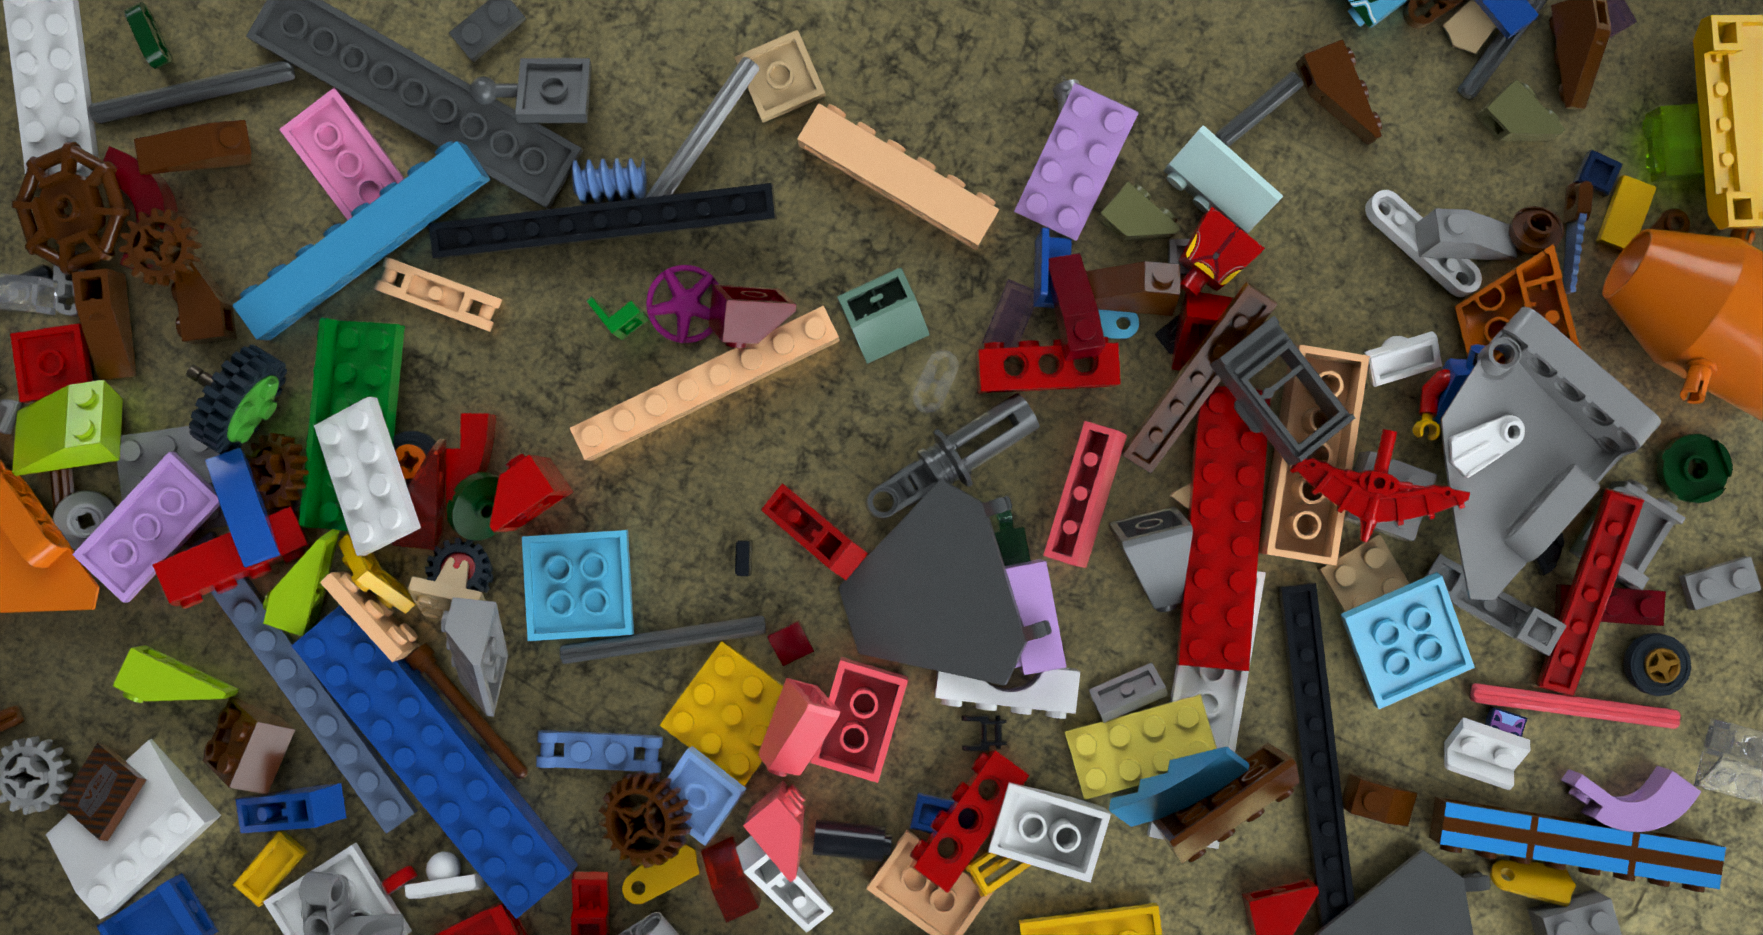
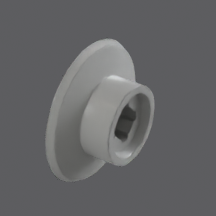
(77, 505)

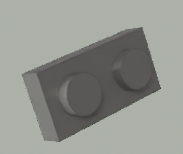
(487, 27)

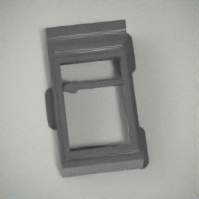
(1252, 356)

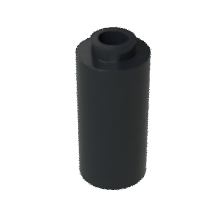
(851, 840)

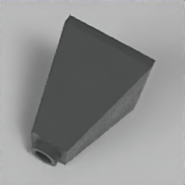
(1157, 552)

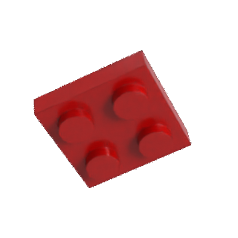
(50, 360)

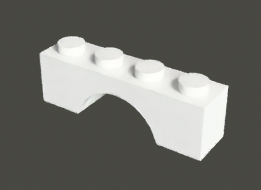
(1049, 691)

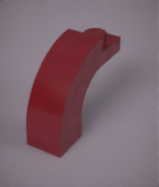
(144, 190)

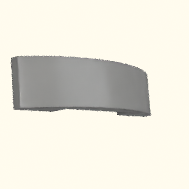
(1503, 613)

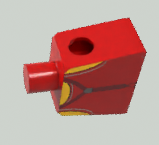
(1216, 253)

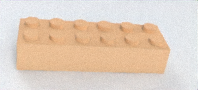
(1295, 519)

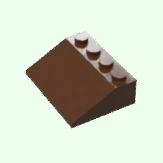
(1214, 818)

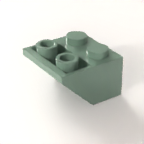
(883, 315)

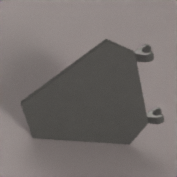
(940, 592)
(1412, 900)

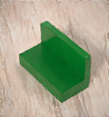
(623, 321)

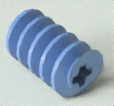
(609, 181)

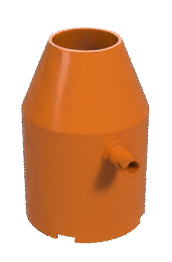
(1696, 310)

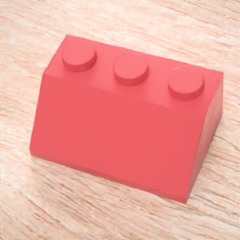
(778, 827)

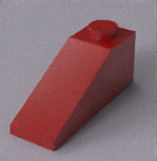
(814, 532)

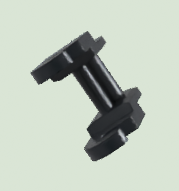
(984, 743)

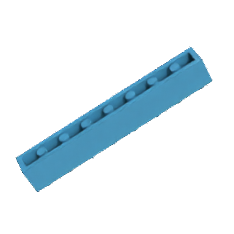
(361, 241)

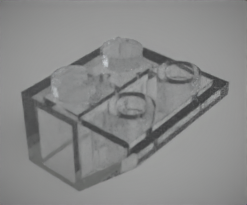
(1732, 761)

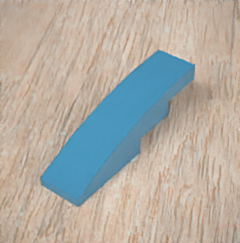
(1185, 784)

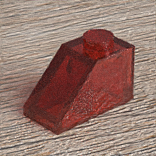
(730, 885)

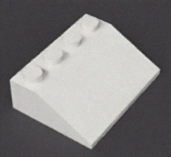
(151, 834)

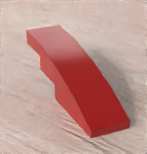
(590, 903)

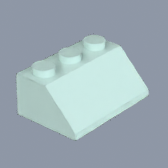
(1221, 181)

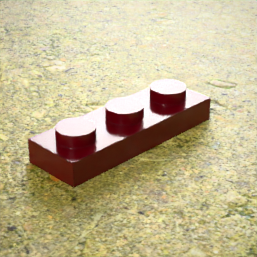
(1624, 605)

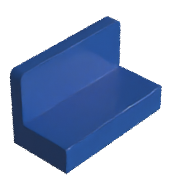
(1046, 248)

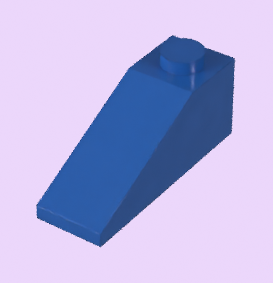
(291, 809)

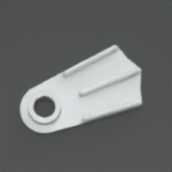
(1484, 444)

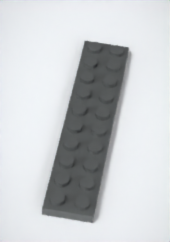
(415, 94)

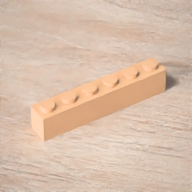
(898, 176)

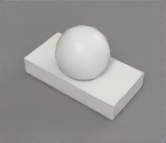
(1403, 358)
(443, 872)

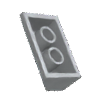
(477, 648)

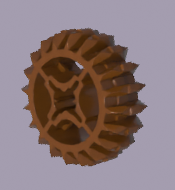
(663, 817)

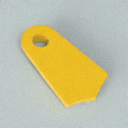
(662, 877)
(1534, 881)

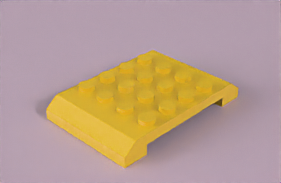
(1731, 117)

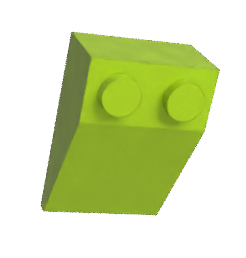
(69, 429)

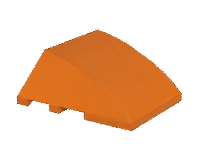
(1531, 285)

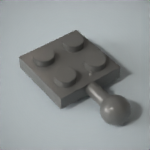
(545, 91)

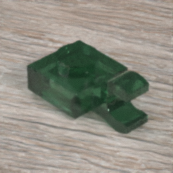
(1011, 540)

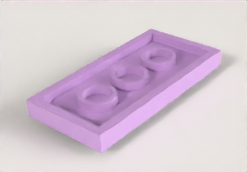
(1076, 161)
(148, 526)

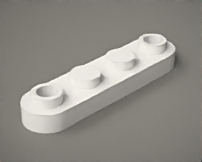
(1399, 226)

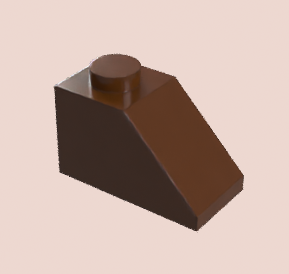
(1378, 800)

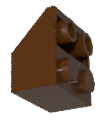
(247, 746)

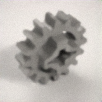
(39, 761)

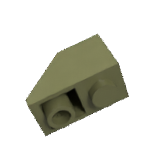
(1519, 116)
(1136, 218)

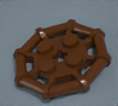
(87, 208)

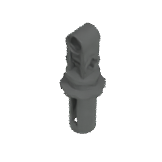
(945, 464)

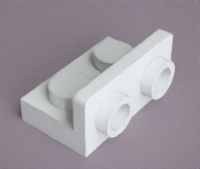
(1484, 753)

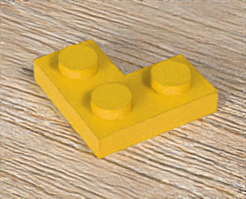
(371, 576)

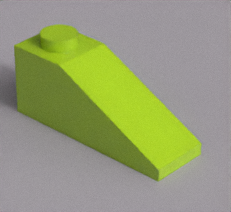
(299, 596)
(158, 677)

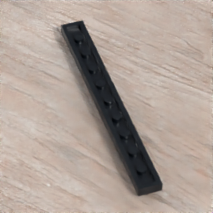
(603, 221)
(1316, 749)

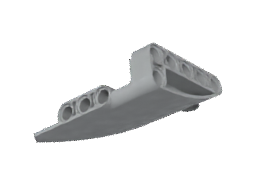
(1574, 433)

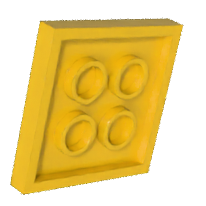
(726, 712)

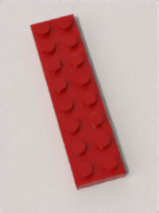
(1225, 537)

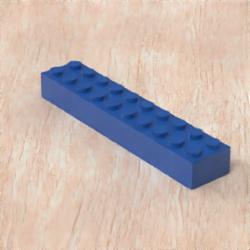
(438, 762)

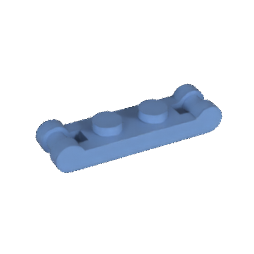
(599, 751)

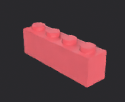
(1085, 494)

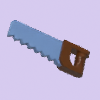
(1576, 212)

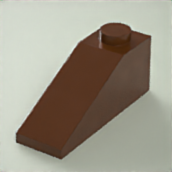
(195, 148)
(1137, 287)

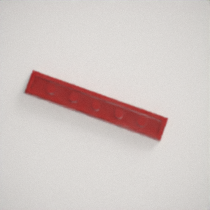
(1591, 590)

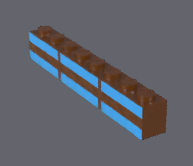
(1576, 843)

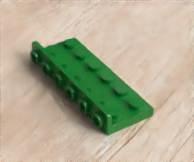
(350, 364)

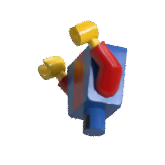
(1441, 390)

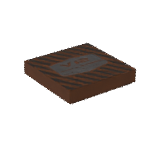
(102, 792)

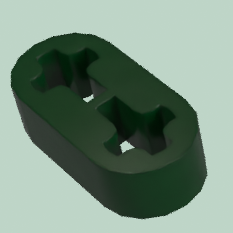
(148, 35)

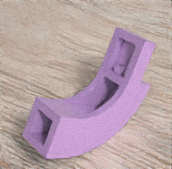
(1653, 806)

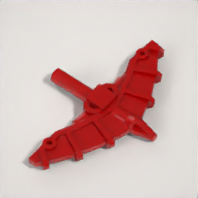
(1375, 493)

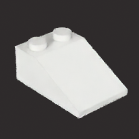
(1050, 831)

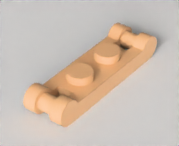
(437, 294)

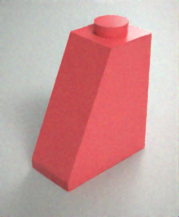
(797, 728)

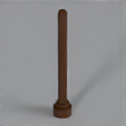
(424, 661)

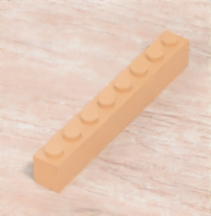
(704, 384)

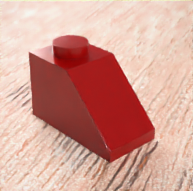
(1279, 908)

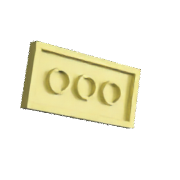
(1138, 745)

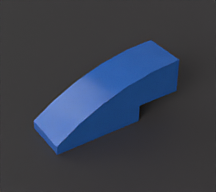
(242, 507)

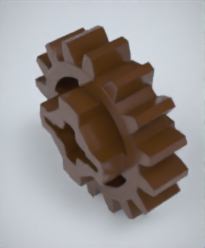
(145, 243)
(277, 469)

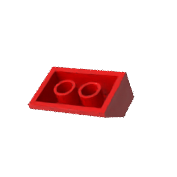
(526, 492)

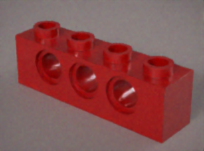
(992, 377)
(925, 855)

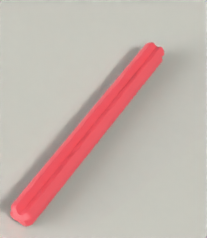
(1575, 706)

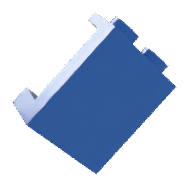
(164, 911)

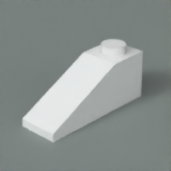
(797, 899)

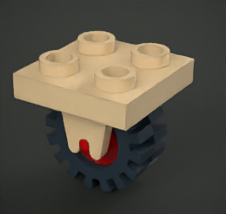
(453, 571)

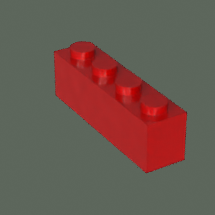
(219, 566)

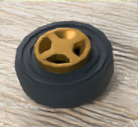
(1669, 670)

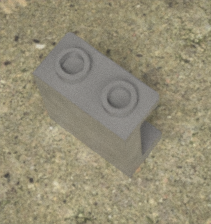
(1650, 531)

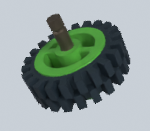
(236, 398)

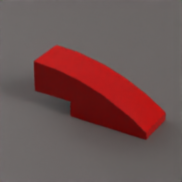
(475, 449)

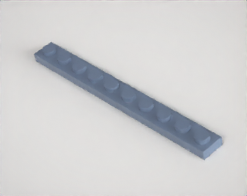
(316, 705)

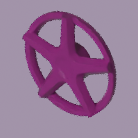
(683, 303)

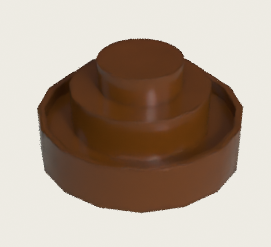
(1535, 229)

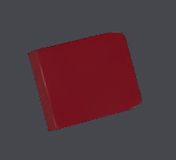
(790, 643)

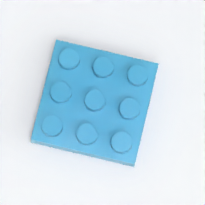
(577, 585)
(1407, 640)

